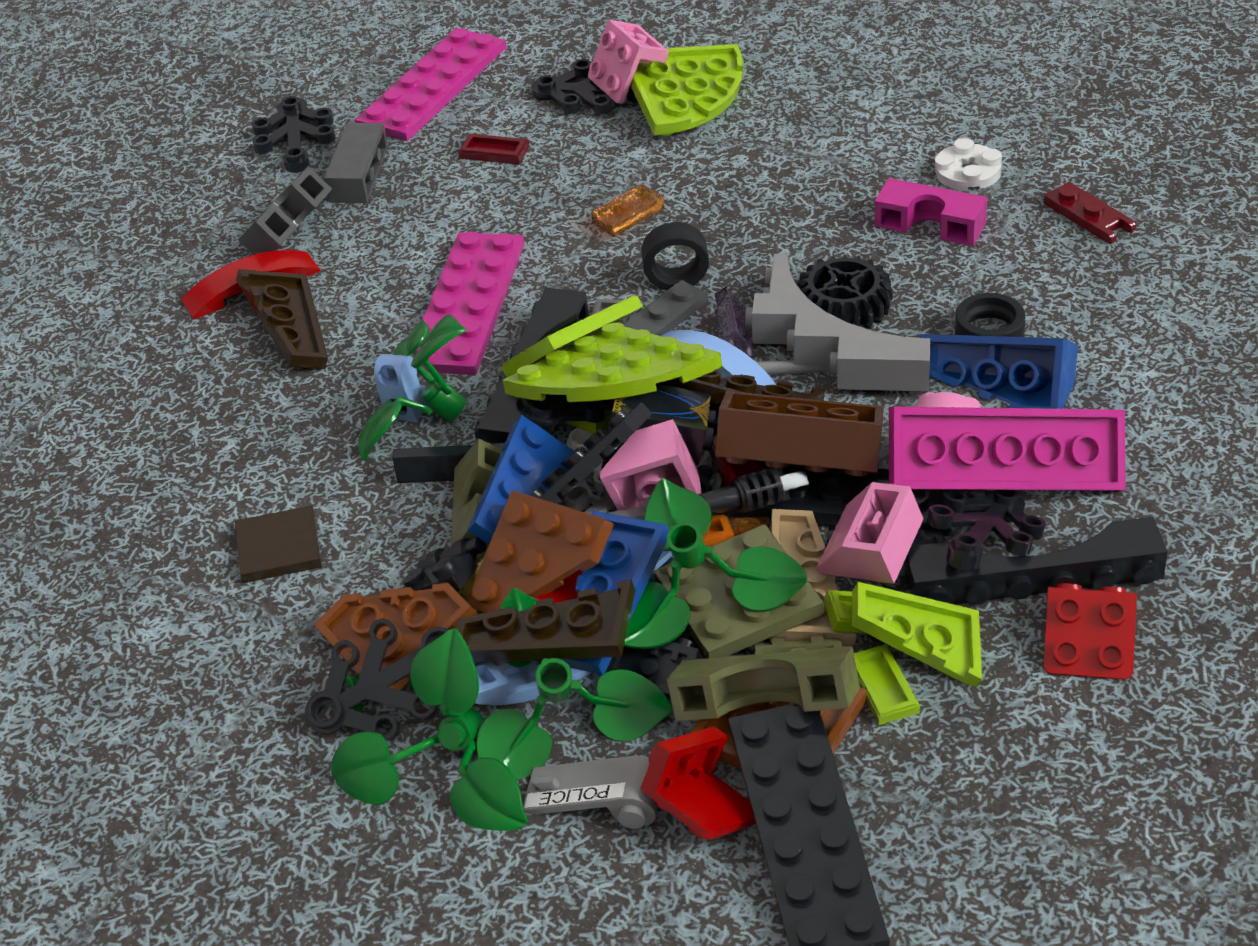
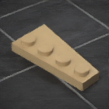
(802, 541)

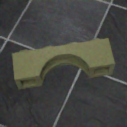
(805, 677)

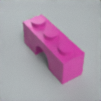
(905, 203)

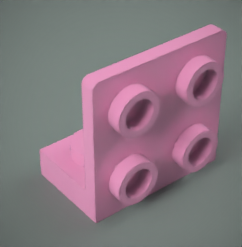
(618, 56)

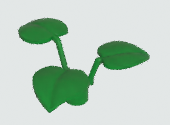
(437, 394)
(762, 582)
(446, 677)
(624, 710)

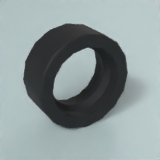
(669, 235)
(990, 306)

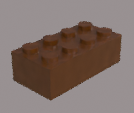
(799, 433)

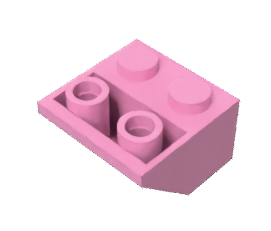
(873, 534)

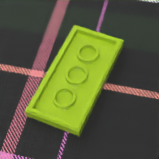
(567, 336)

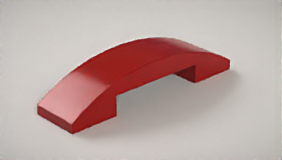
(209, 293)

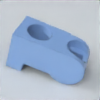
(398, 379)

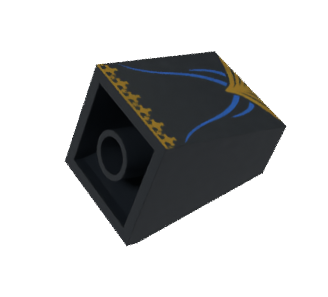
(684, 406)

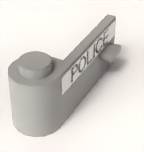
(591, 785)

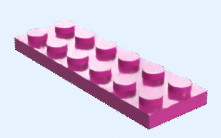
(432, 82)
(473, 292)
(1007, 448)

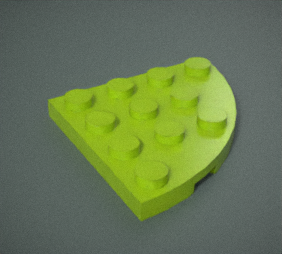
(688, 87)
(612, 366)

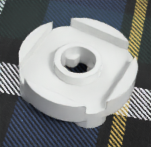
(981, 170)

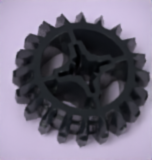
(848, 289)

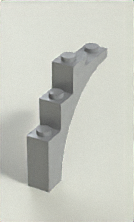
(857, 355)

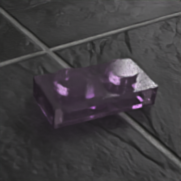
(731, 317)

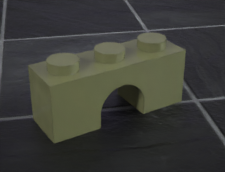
(469, 484)

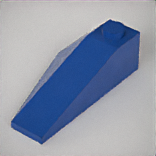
(1012, 369)

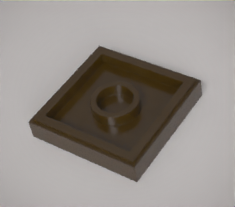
(277, 544)

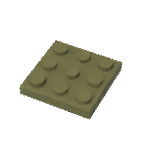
(717, 619)

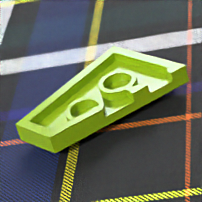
(922, 627)

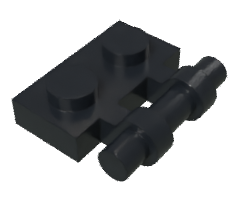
(447, 566)

